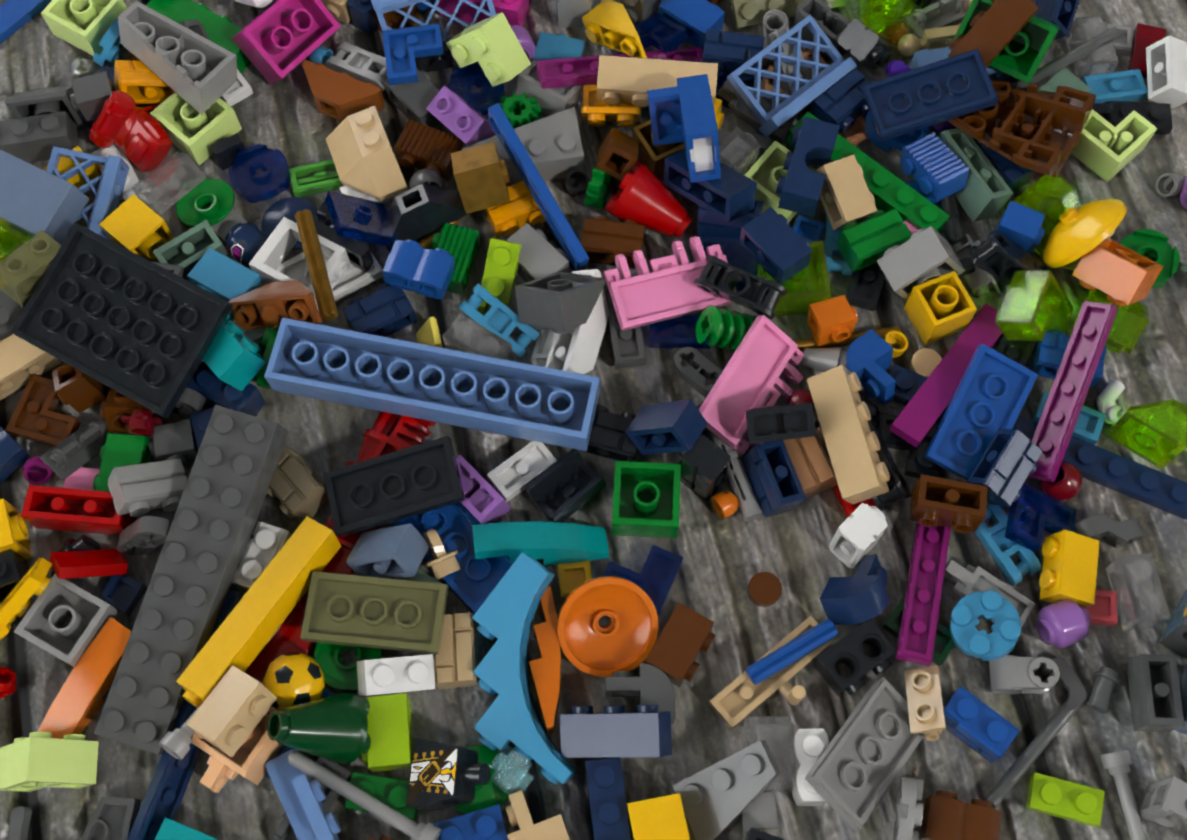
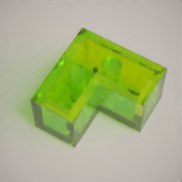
(1033, 306)

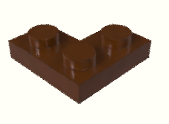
(35, 415)

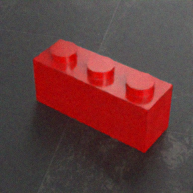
(73, 510)

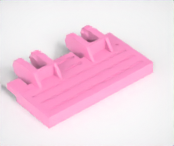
(665, 291)
(751, 382)

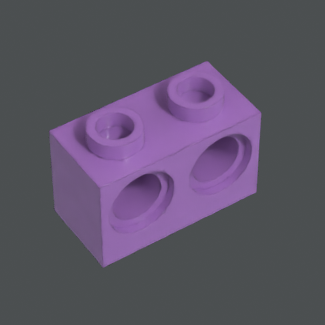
(460, 117)
(480, 496)

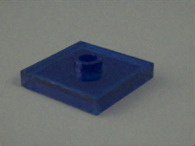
(360, 219)

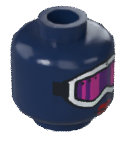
(244, 242)

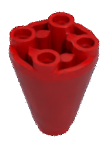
(648, 203)

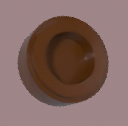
(764, 589)

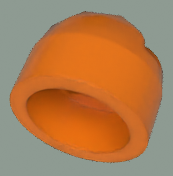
(725, 504)

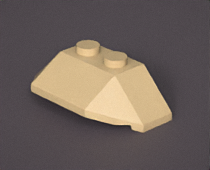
(366, 156)

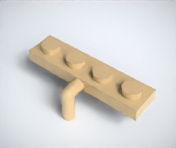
(743, 697)

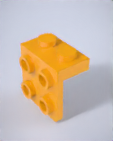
(599, 113)

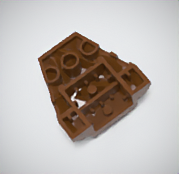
(1031, 125)

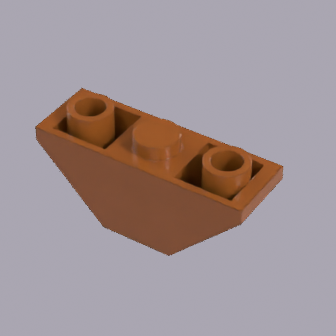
(340, 93)
(272, 302)

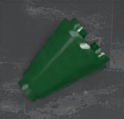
(324, 727)

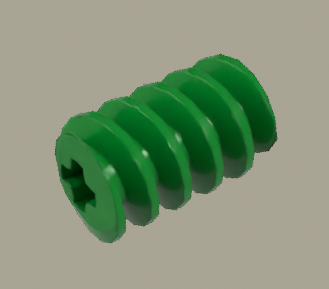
(723, 327)

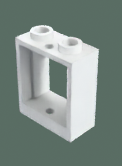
(279, 245)

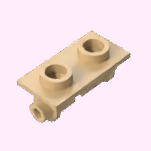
(925, 702)

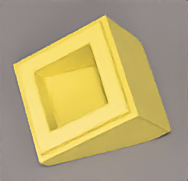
(429, 333)

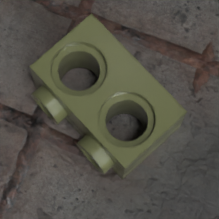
(26, 267)

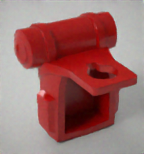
(132, 130)

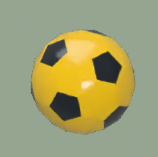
(294, 679)

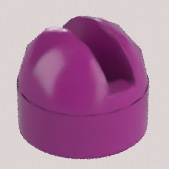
(36, 474)

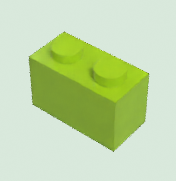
(389, 733)

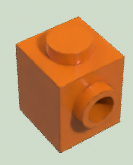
(832, 320)

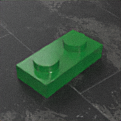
(387, 790)

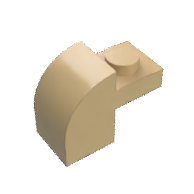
(520, 815)

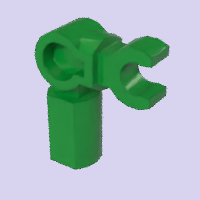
(598, 189)

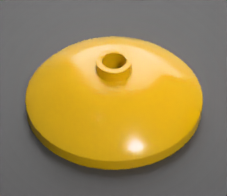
(1082, 230)

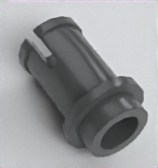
(1103, 689)

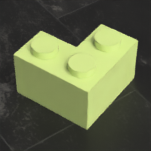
(493, 46)
(1111, 148)
(48, 762)

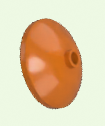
(619, 643)

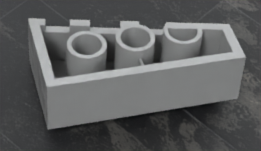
(178, 56)
(551, 144)

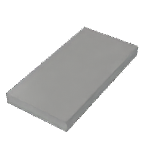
(865, 754)

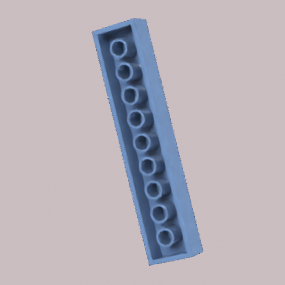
(433, 383)

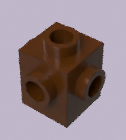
(117, 406)

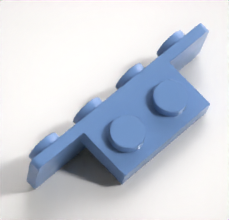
(302, 801)

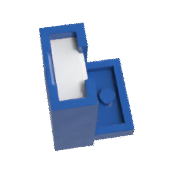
(688, 116)

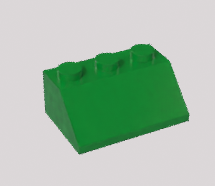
(1026, 49)

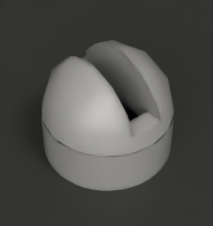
(1166, 181)

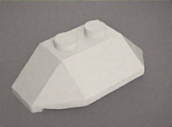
(575, 350)

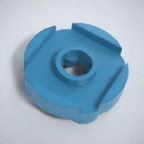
(111, 45)
(992, 607)

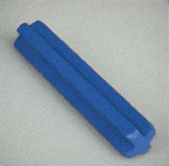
(791, 652)

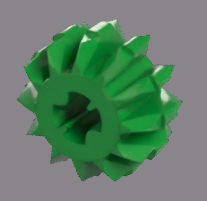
(520, 109)

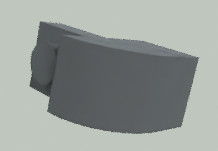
(651, 687)

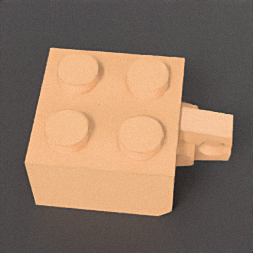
(247, 761)

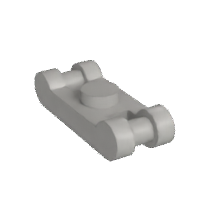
(359, 64)

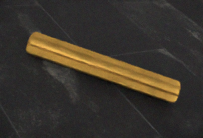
(316, 265)

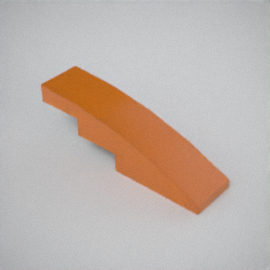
(547, 669)
(87, 683)

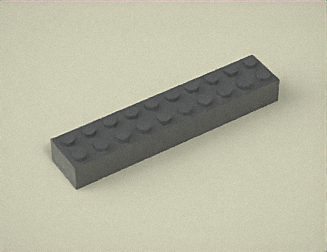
(192, 575)

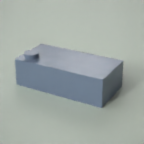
(37, 199)

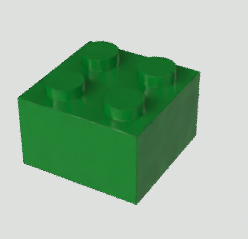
(646, 499)

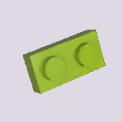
(1065, 799)

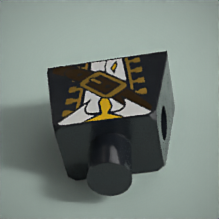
(443, 775)

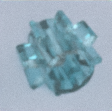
(511, 772)

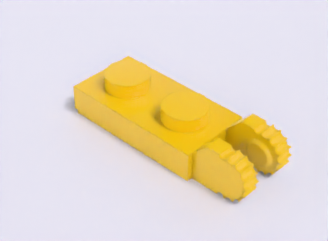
(18, 599)

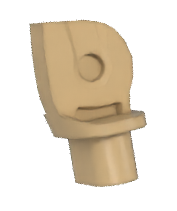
(443, 562)

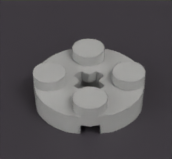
(908, 811)

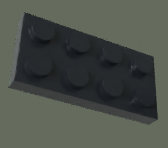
(394, 486)

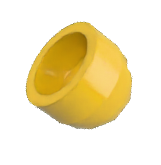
(896, 339)

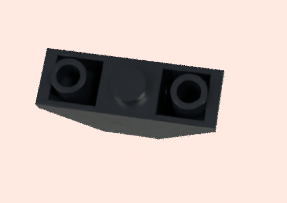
(423, 211)

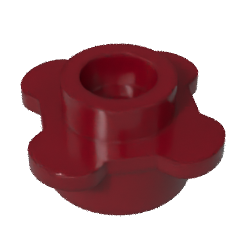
(141, 422)

